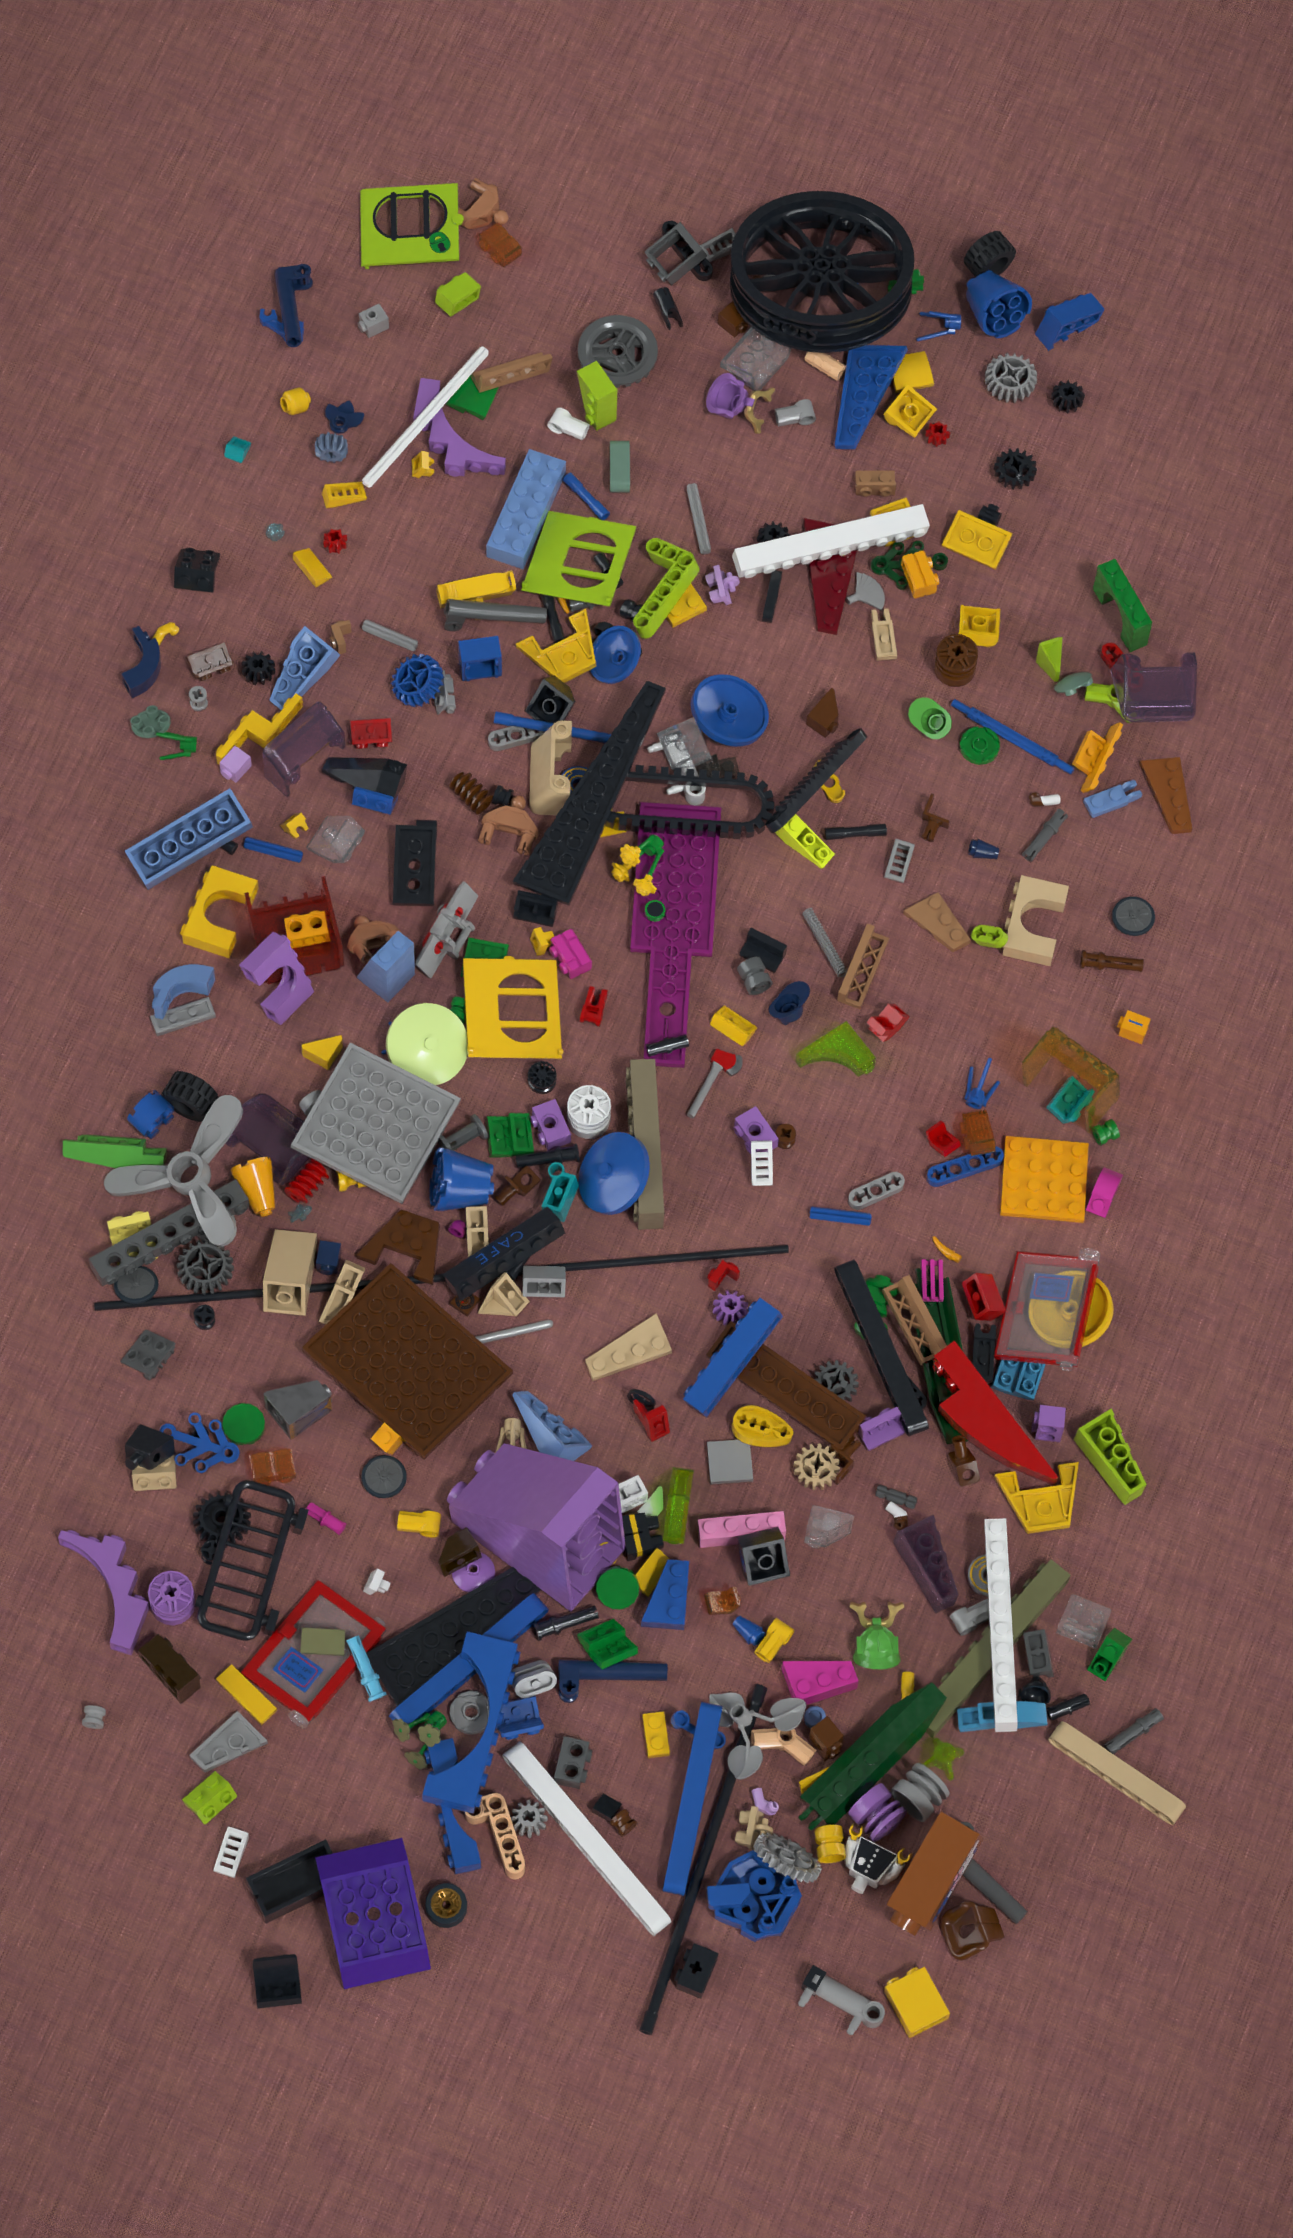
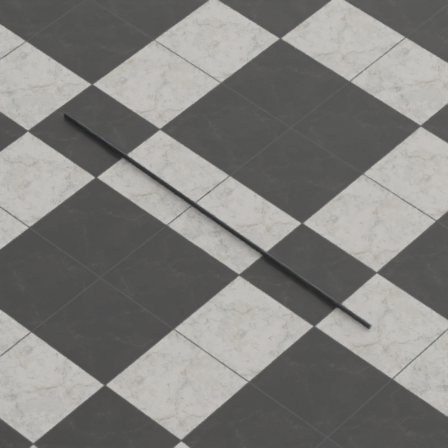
(576, 1266)

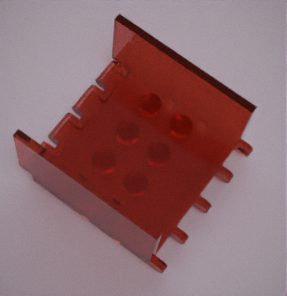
(312, 957)

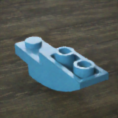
(982, 1717)

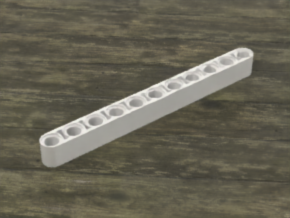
(587, 1838)

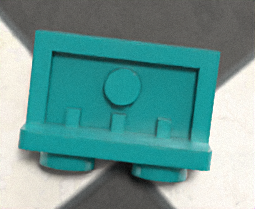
(1070, 1101)

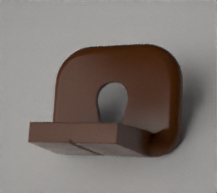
(986, 1929)

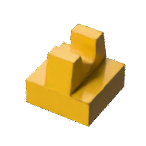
(421, 465)
(292, 823)
(541, 940)

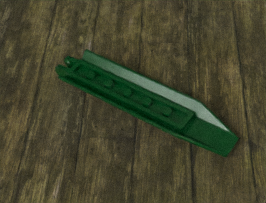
(946, 1321)
(871, 1756)

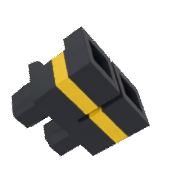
(638, 1537)

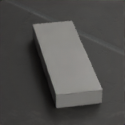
(183, 1016)

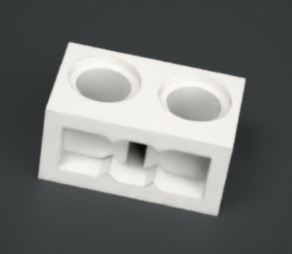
(632, 1493)

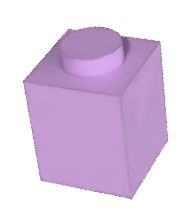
(235, 764)

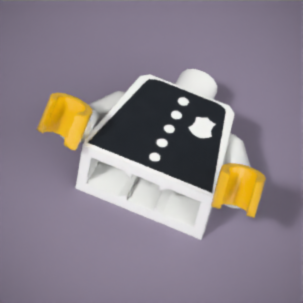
(871, 1863)

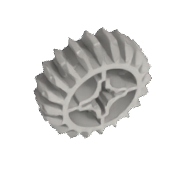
(1008, 385)

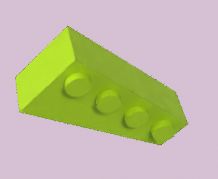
(1111, 1456)

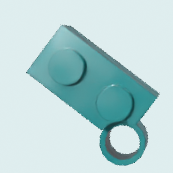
(561, 1191)

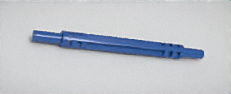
(1013, 736)

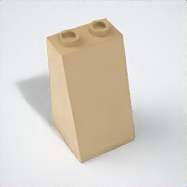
(289, 1272)

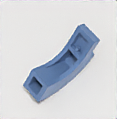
(181, 980)

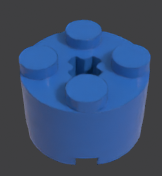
(151, 1114)

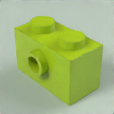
(457, 294)

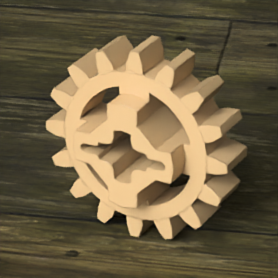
(807, 1465)

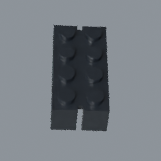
(288, 1883)

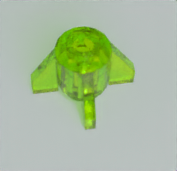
(944, 1762)

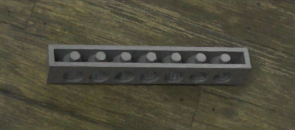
(156, 1233)

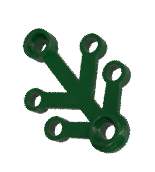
(888, 565)

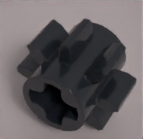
(990, 514)

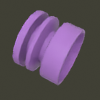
(171, 1609)
(881, 1816)

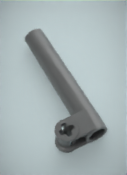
(458, 610)
(993, 1890)

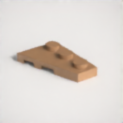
(940, 921)

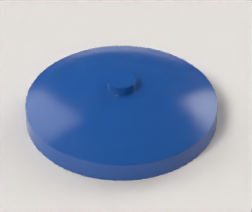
(729, 710)
(614, 1173)

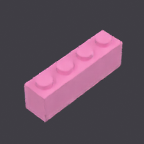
(725, 1530)

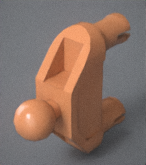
(485, 208)
(510, 820)
(369, 936)

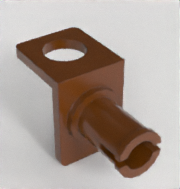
(934, 821)
(515, 1186)
(844, 1457)
(963, 1460)

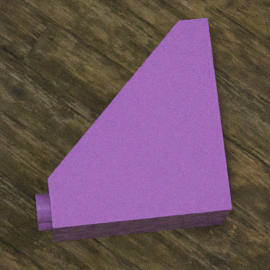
(543, 1518)

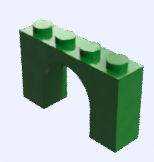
(1113, 585)

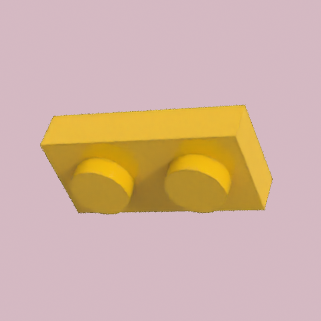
(656, 1734)

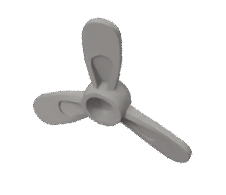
(208, 1207)

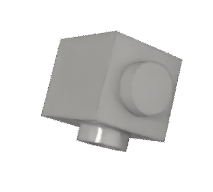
(373, 321)

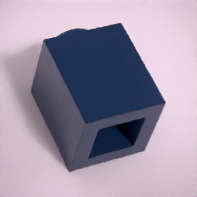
(328, 1257)

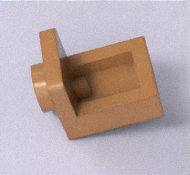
(337, 631)

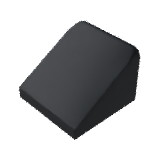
(606, 1807)

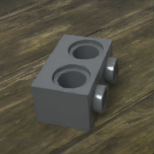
(569, 1762)

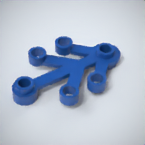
(204, 1444)

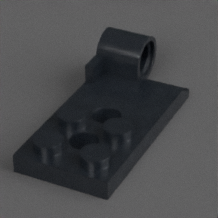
(419, 845)

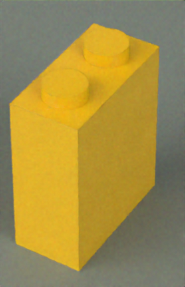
(916, 2001)

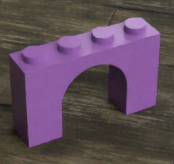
(294, 985)

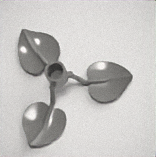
(746, 1760)

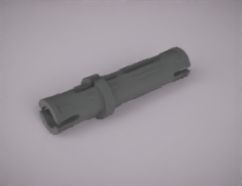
(1049, 829)
(1140, 1726)

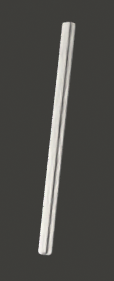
(426, 415)

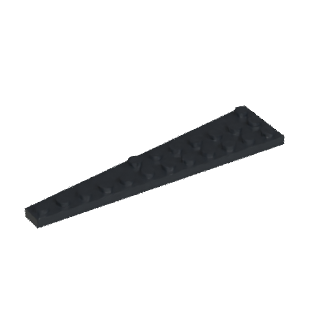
(571, 839)

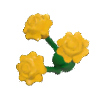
(630, 856)

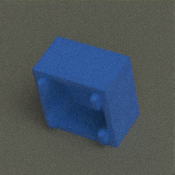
(480, 658)

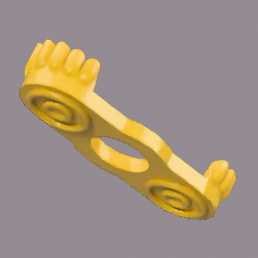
(835, 793)

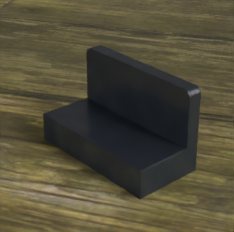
(763, 946)

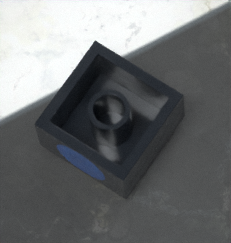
(763, 1556)

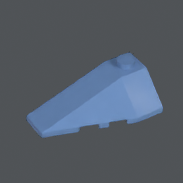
(304, 666)
(548, 1430)

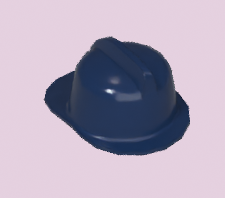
(789, 1003)

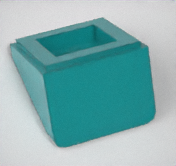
(237, 449)

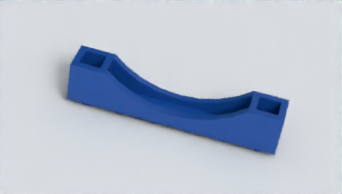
(463, 1848)

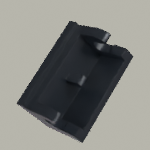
(535, 908)

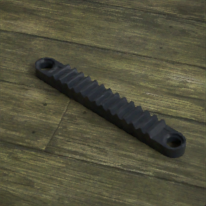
(815, 779)

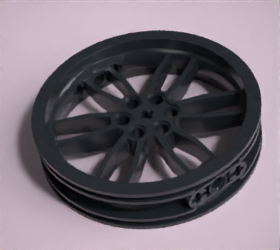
(821, 271)

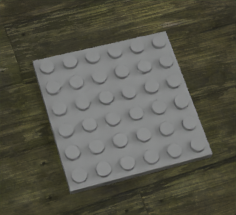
(375, 1123)

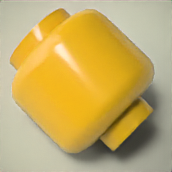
(295, 401)

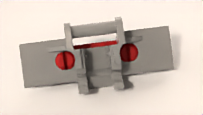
(438, 939)

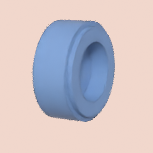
(813, 1716)

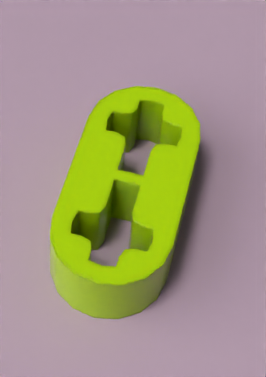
(991, 932)

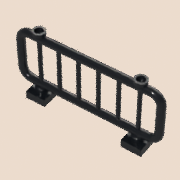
(289, 1518)

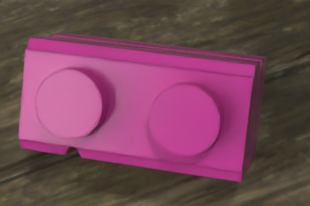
(570, 953)

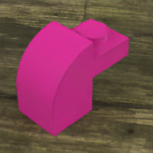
(1104, 1192)

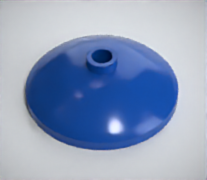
(616, 654)

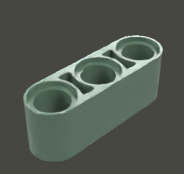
(619, 466)

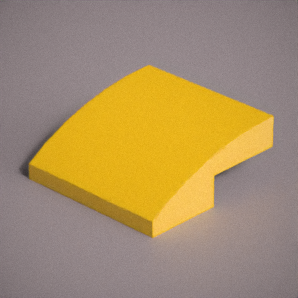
(913, 371)

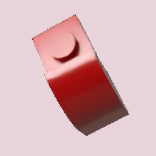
(888, 1022)

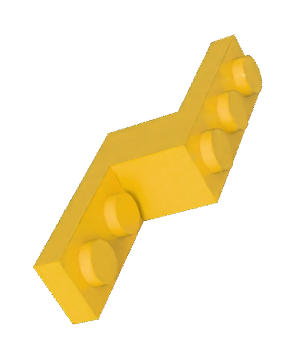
(260, 729)

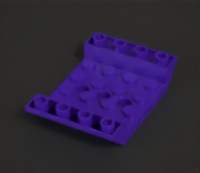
(369, 1879)

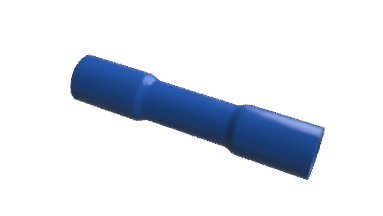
(577, 487)

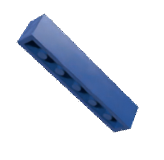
(732, 1357)

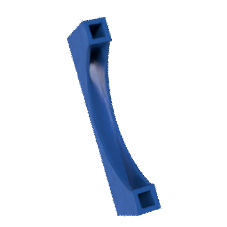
(461, 1784)

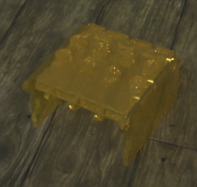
(1082, 1062)

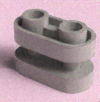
(533, 1679)

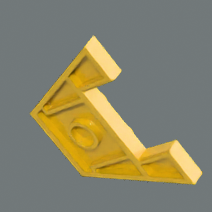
(567, 657)
(1042, 1507)

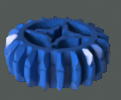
(417, 680)

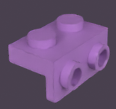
(881, 1428)

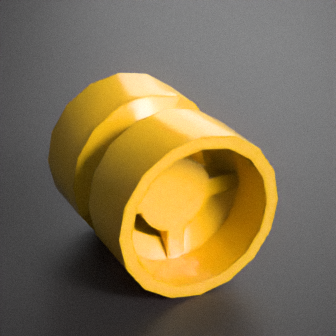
(830, 1846)

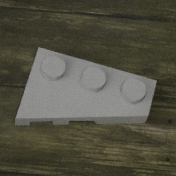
(228, 1743)

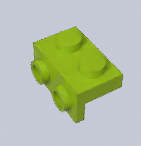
(210, 1797)

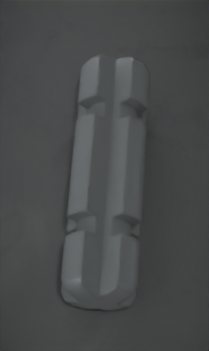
(896, 1496)

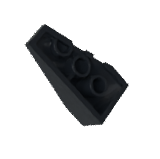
(373, 774)

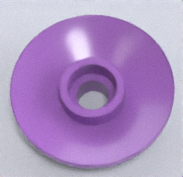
(468, 1580)

